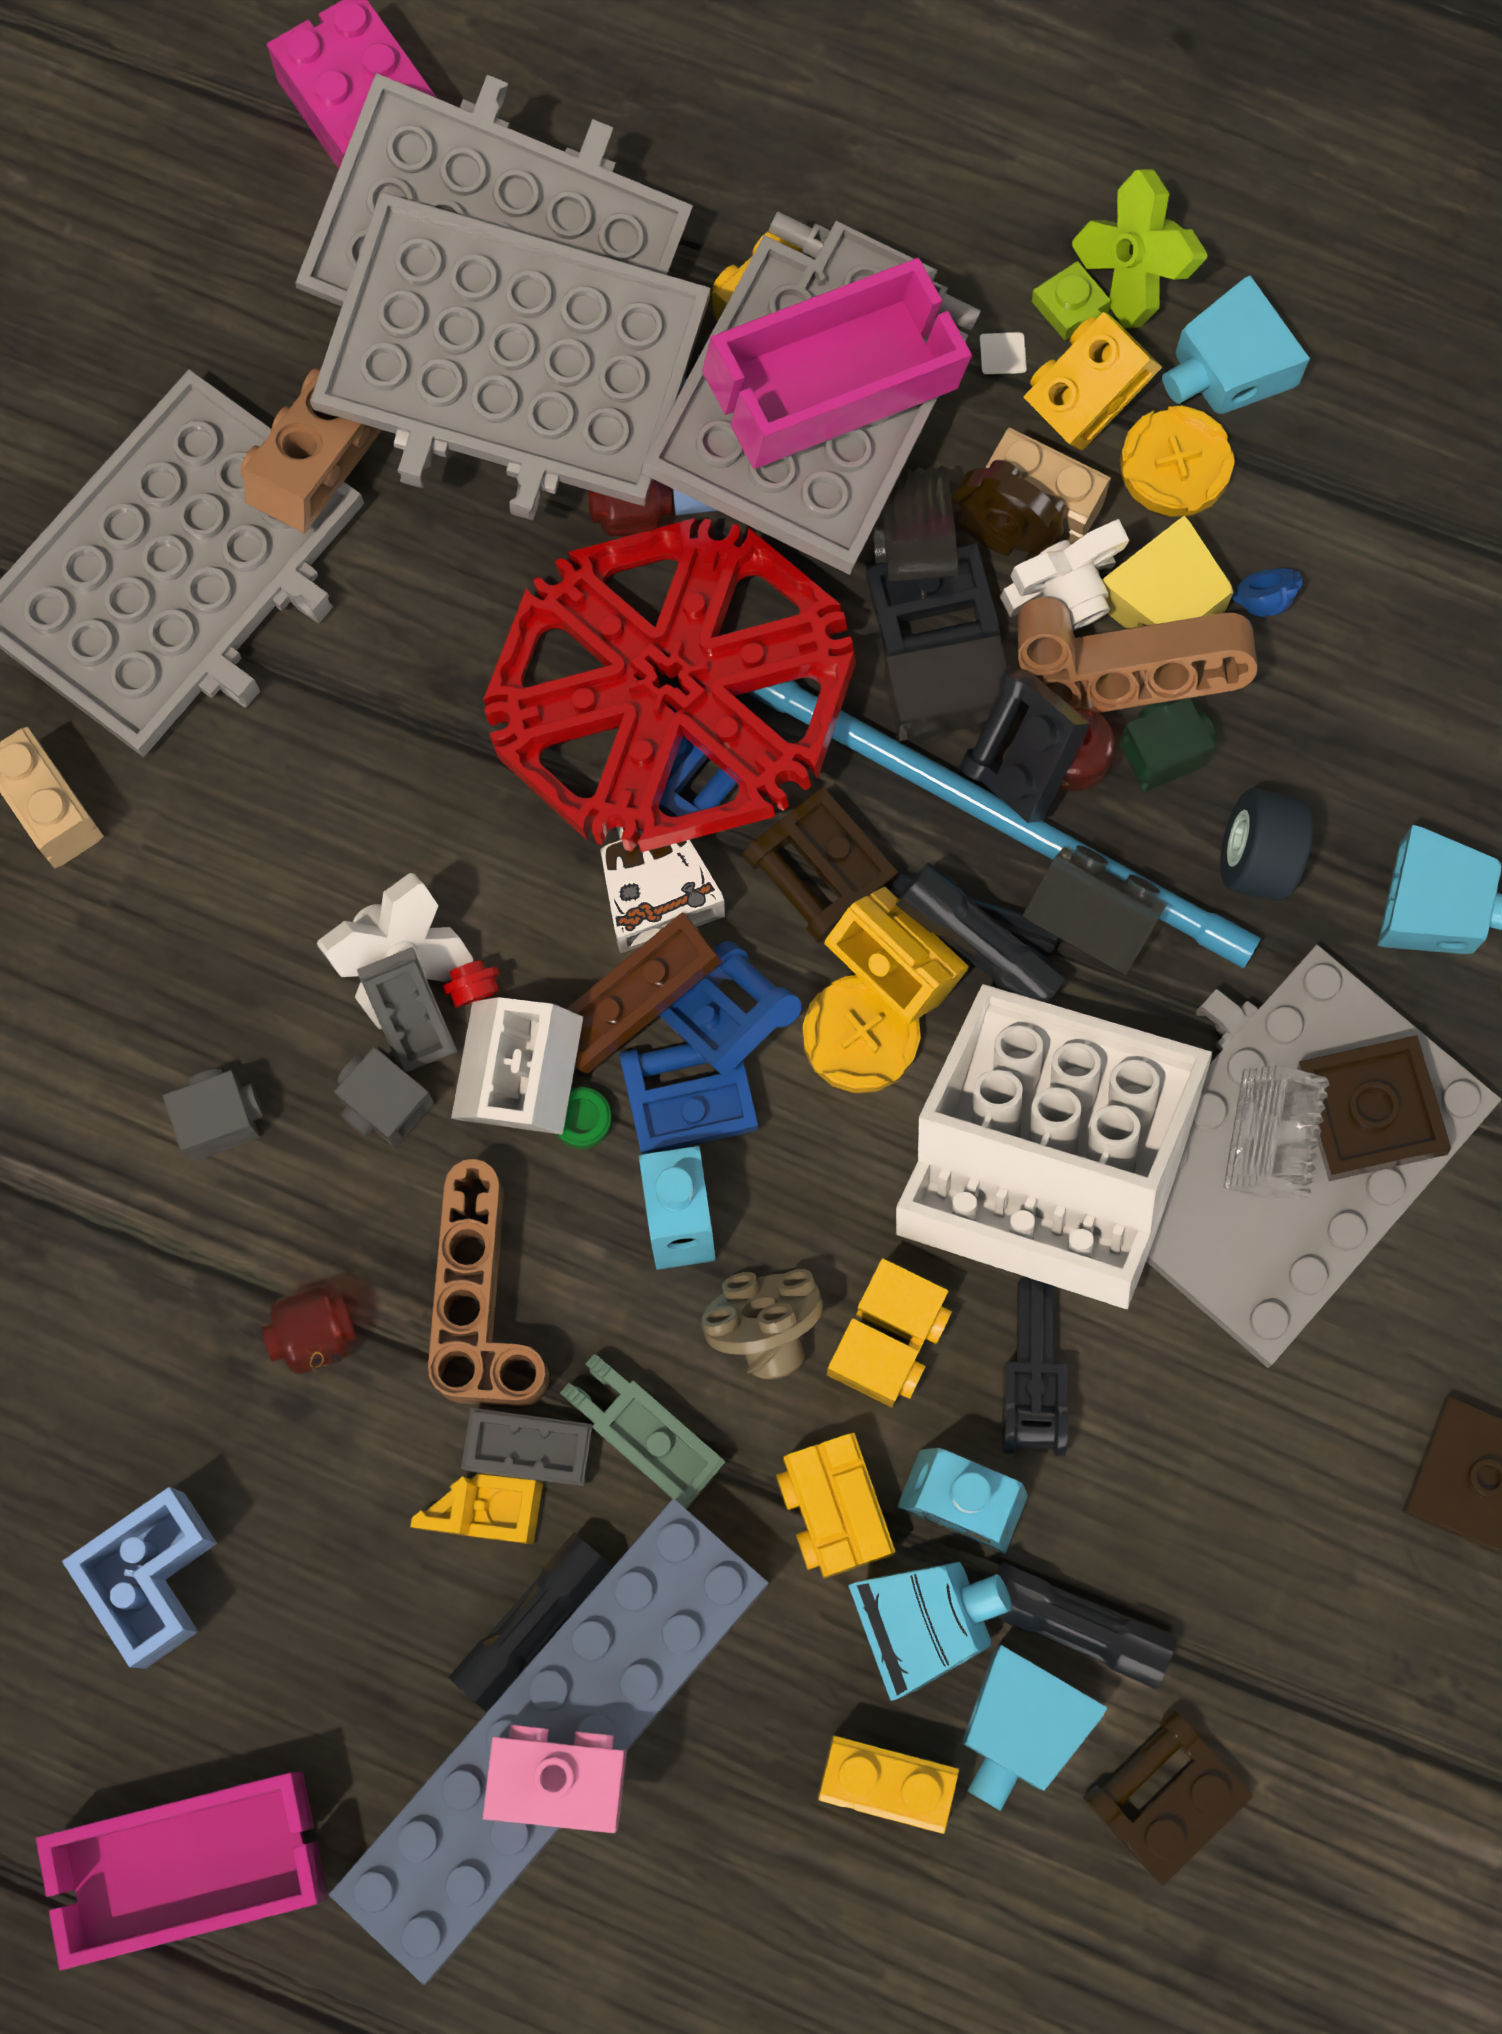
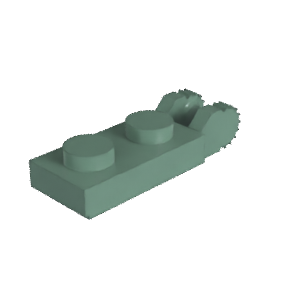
(648, 1435)

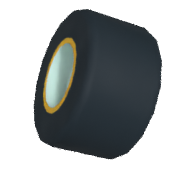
(1266, 844)

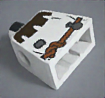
(656, 887)

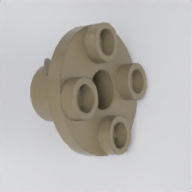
(764, 1320)

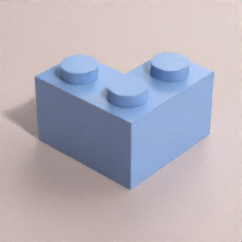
(127, 1574)

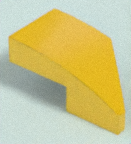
(486, 1509)

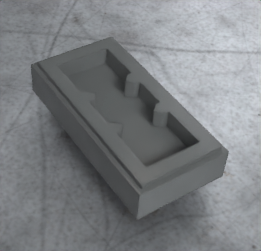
(406, 1010)
(527, 1447)

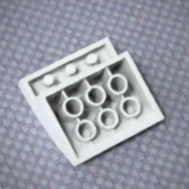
(1052, 1144)

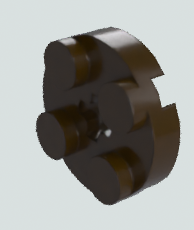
(1008, 511)

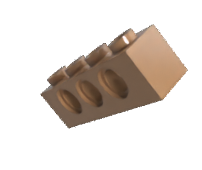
(303, 460)

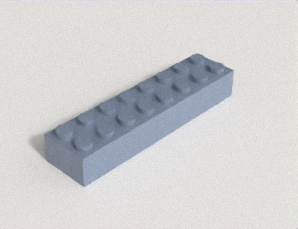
(599, 1674)

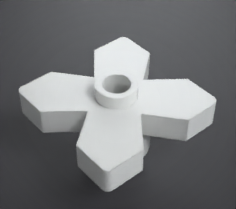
(1070, 575)
(390, 928)

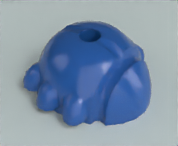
(1268, 591)

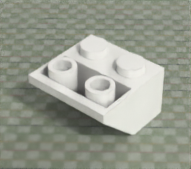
(517, 1065)

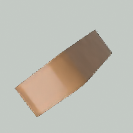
(1135, 663)
(478, 1282)

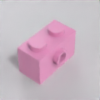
(555, 1781)

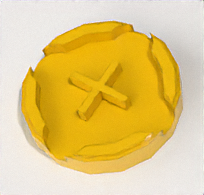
(1176, 461)
(857, 1038)

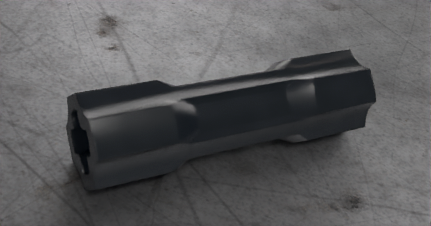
(946, 911)
(531, 1622)
(1086, 1628)

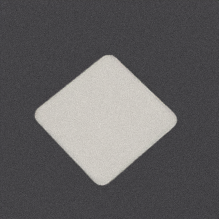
(1003, 353)

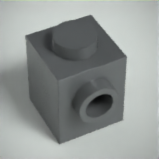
(381, 1098)
(213, 1113)

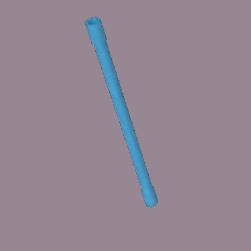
(1206, 928)

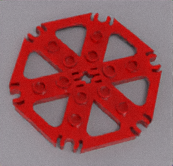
(681, 644)

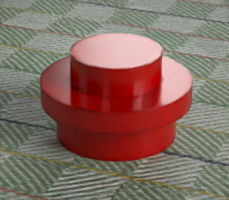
(472, 983)

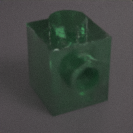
(1167, 742)

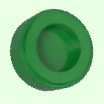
(586, 1119)

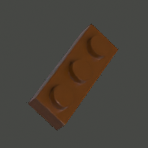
(641, 989)

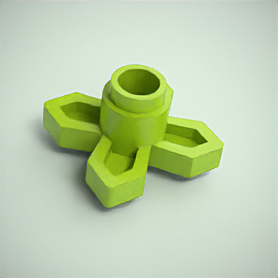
(1139, 248)

